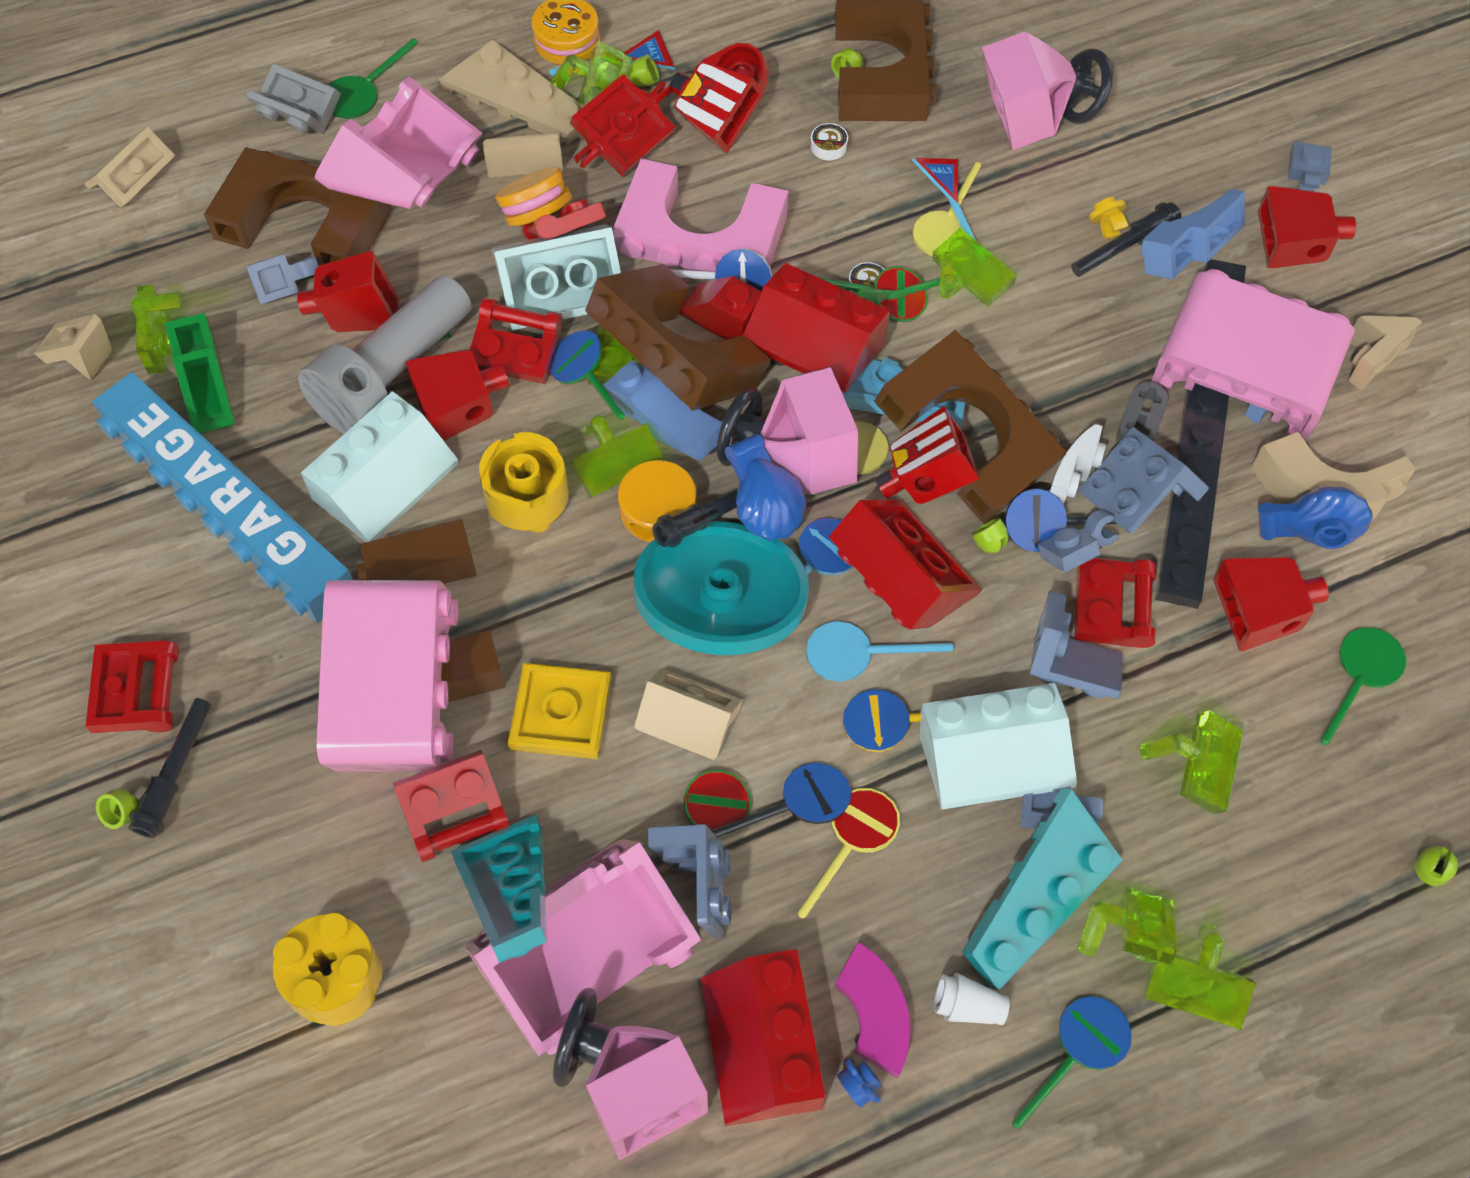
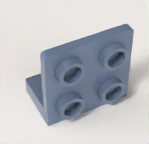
(1137, 480)
(1071, 661)
(700, 851)

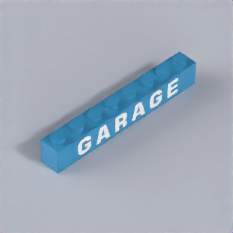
(220, 493)

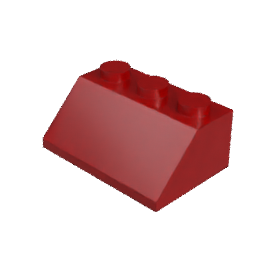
(817, 325)
(903, 562)
(763, 1039)

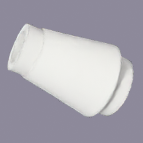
(969, 1001)

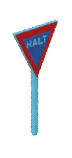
(652, 46)
(944, 175)

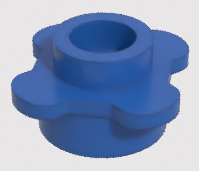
(860, 1082)

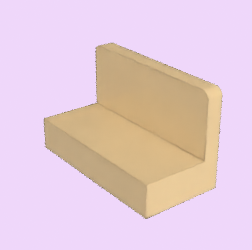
(522, 154)
(131, 166)
(686, 713)

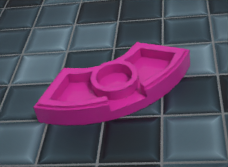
(879, 1008)

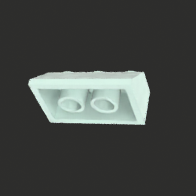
(556, 271)
(379, 468)
(997, 745)

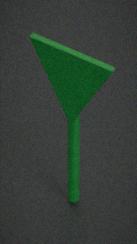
(877, 296)

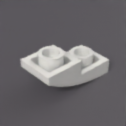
(1077, 463)

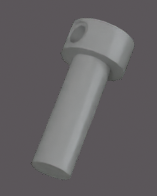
(350, 383)

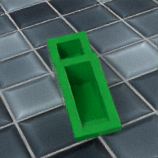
(200, 373)

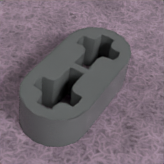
(1134, 415)

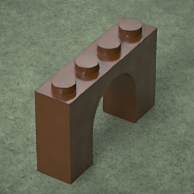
(890, 91)
(266, 181)
(698, 373)
(958, 373)
(441, 555)

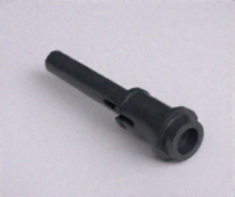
(1136, 234)
(672, 529)
(162, 788)

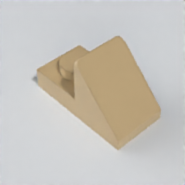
(79, 342)
(1379, 343)

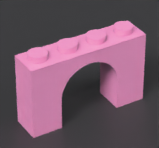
(649, 234)

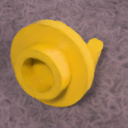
(1110, 216)

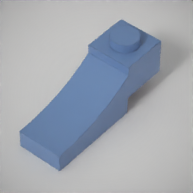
(1193, 237)
(667, 417)

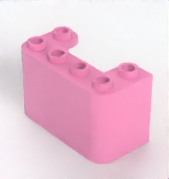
(1256, 349)
(384, 675)

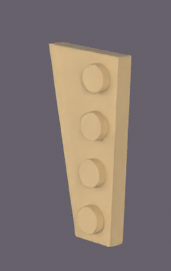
(514, 89)

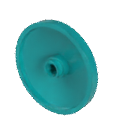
(721, 590)

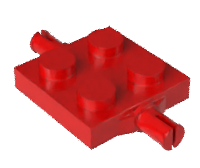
(622, 124)

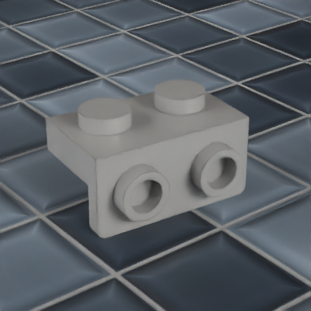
(296, 98)

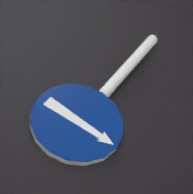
(740, 263)

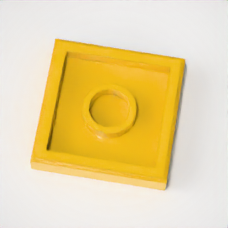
(560, 711)

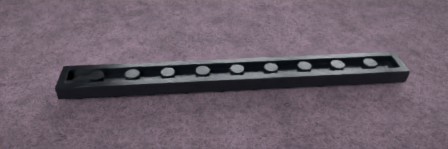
(1189, 520)

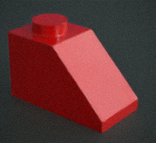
(721, 306)

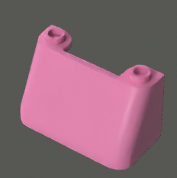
(401, 151)
(601, 932)

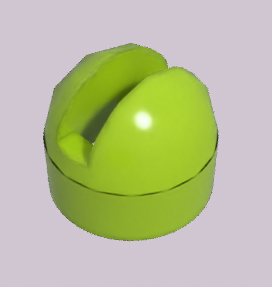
(846, 58)
(644, 72)
(991, 536)
(112, 803)
(1427, 861)

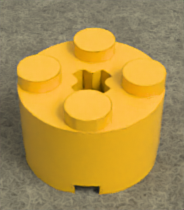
(524, 482)
(301, 965)

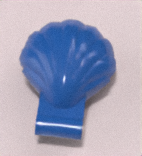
(768, 496)
(1321, 517)

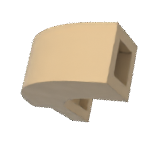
(1292, 469)

